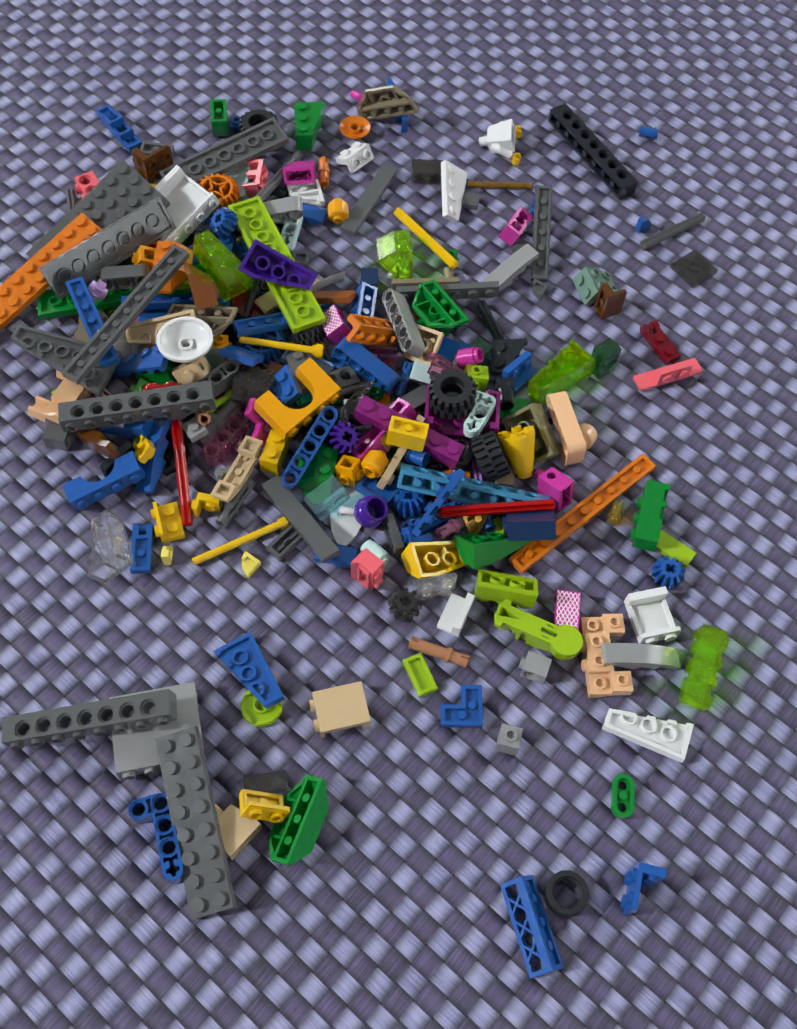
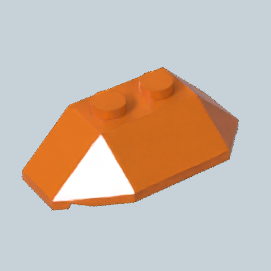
(180, 276)

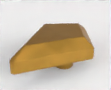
(474, 523)

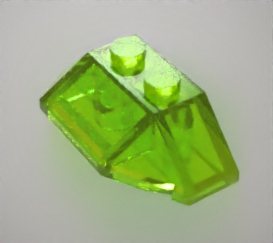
(396, 253)

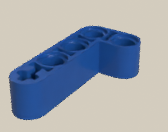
(364, 364)
(163, 839)

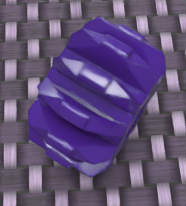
(344, 430)

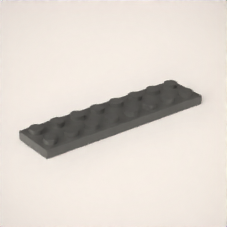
(233, 151)
(109, 246)
(196, 823)

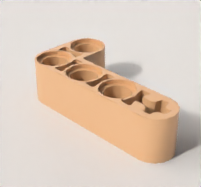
(567, 428)

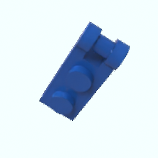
(142, 548)

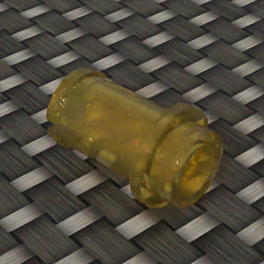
(614, 516)

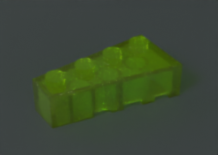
(221, 265)
(562, 372)
(703, 668)

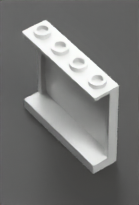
(188, 203)

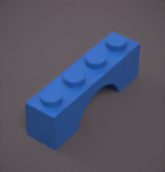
(126, 471)

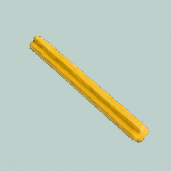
(426, 238)

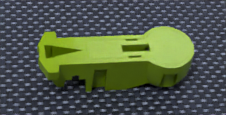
(562, 640)

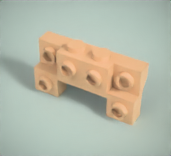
(66, 392)
(600, 677)

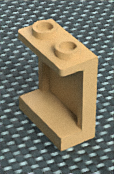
(340, 708)

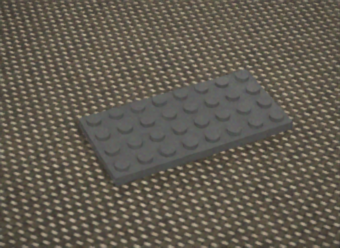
(108, 201)

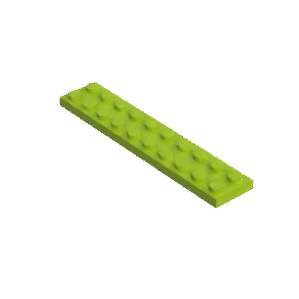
(296, 304)

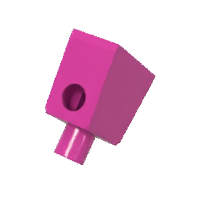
(303, 173)
(556, 486)

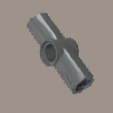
(217, 421)

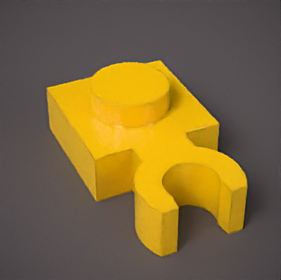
(145, 449)

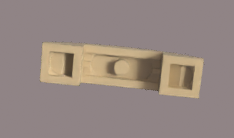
(239, 471)

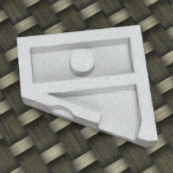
(308, 193)

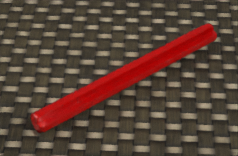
(182, 474)
(497, 508)

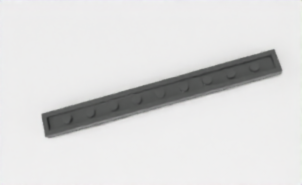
(125, 315)

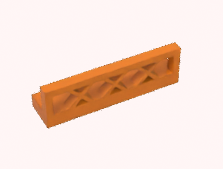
(370, 325)

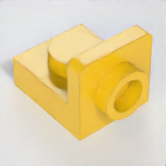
(205, 502)

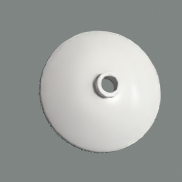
(184, 339)

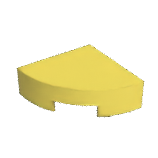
(166, 555)
(249, 564)

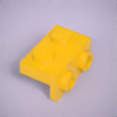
(262, 806)

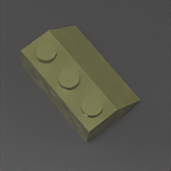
(545, 441)

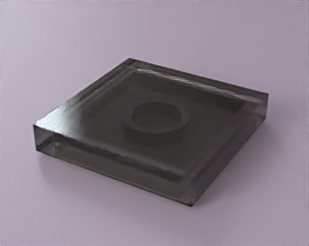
(693, 268)

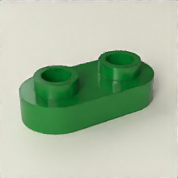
(622, 797)

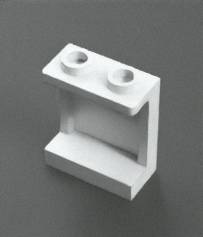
(651, 616)

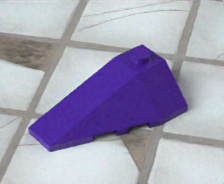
(271, 266)

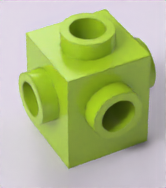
(479, 375)

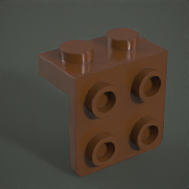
(150, 165)

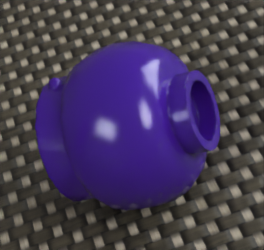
(370, 511)

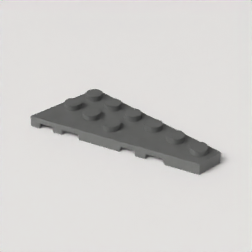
(59, 352)

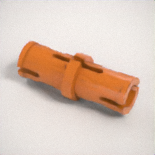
(324, 172)

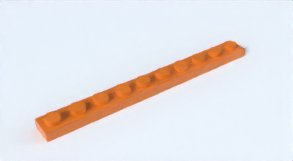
(583, 512)

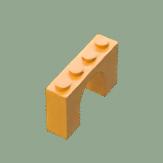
(287, 420)

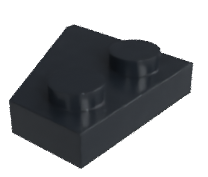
(191, 457)

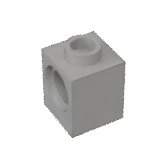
(534, 667)
(508, 739)

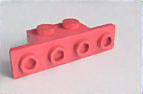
(667, 374)

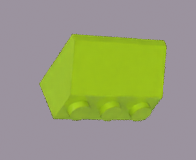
(502, 586)

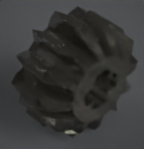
(412, 601)

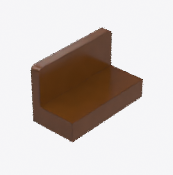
(609, 302)

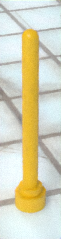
(315, 350)

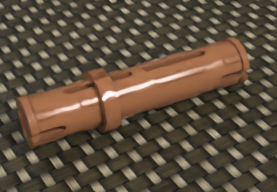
(203, 418)
(440, 652)

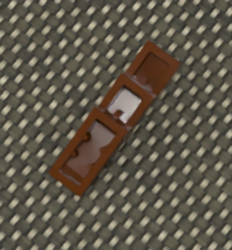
(97, 442)

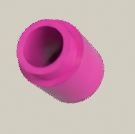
(469, 356)

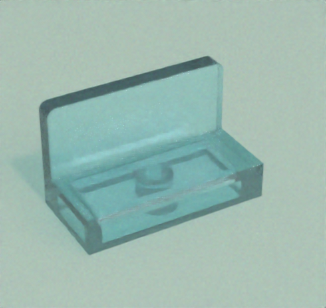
(326, 497)

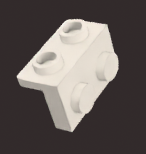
(355, 156)

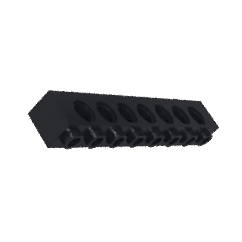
(592, 151)

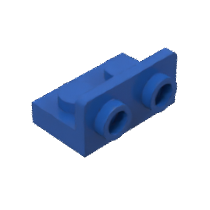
(520, 370)

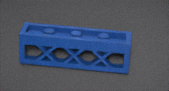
(538, 923)

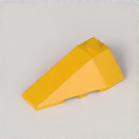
(431, 558)

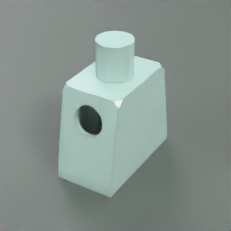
(419, 373)

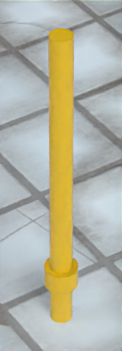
(281, 523)

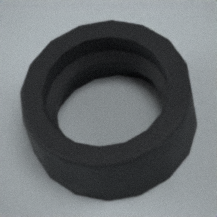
(583, 891)

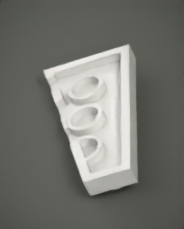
(453, 188)
(654, 734)

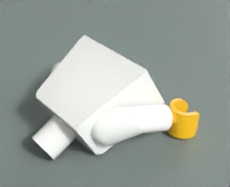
(501, 140)

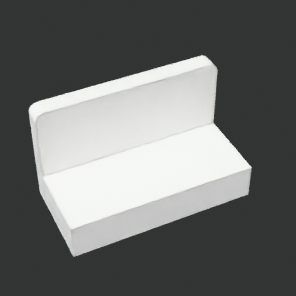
(455, 613)

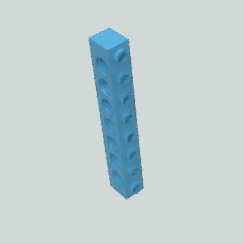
(467, 490)

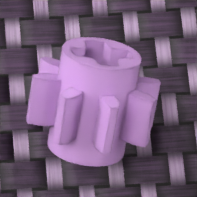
(97, 290)

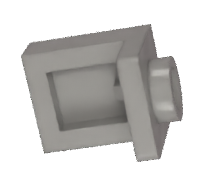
(194, 430)

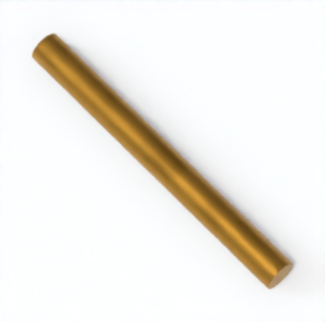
(500, 185)

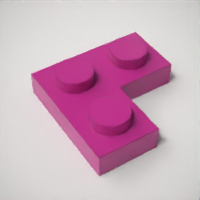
(261, 428)

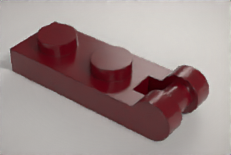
(660, 342)

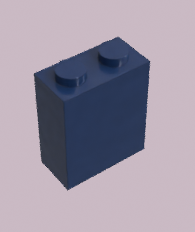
(530, 526)

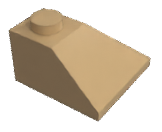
(432, 341)

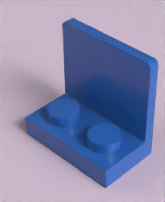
(639, 875)

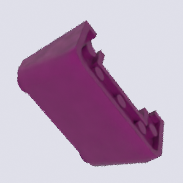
(447, 427)

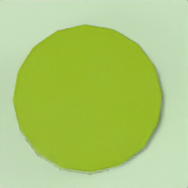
(256, 714)

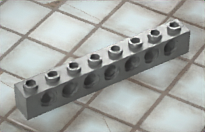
(136, 406)
(15, 726)

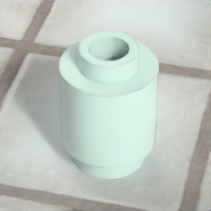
(376, 549)

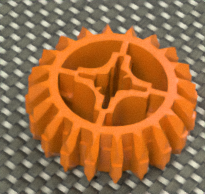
(223, 188)

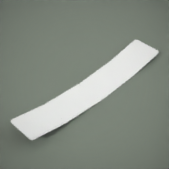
(329, 280)

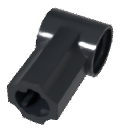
(506, 386)

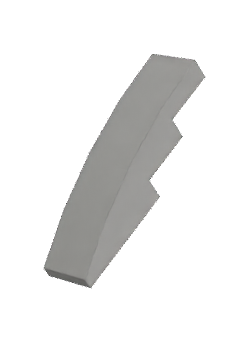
(512, 266)
(640, 655)

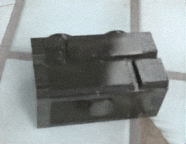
(426, 171)

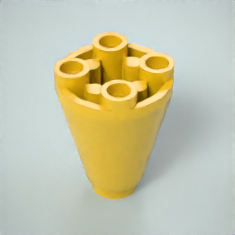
(519, 449)

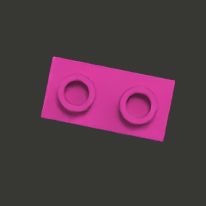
(515, 226)

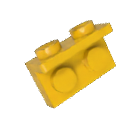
(169, 522)

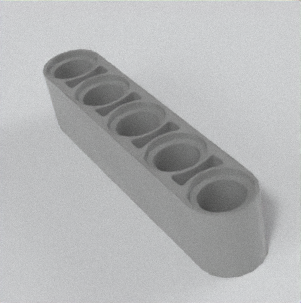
(284, 209)
(403, 323)

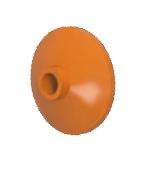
(354, 127)

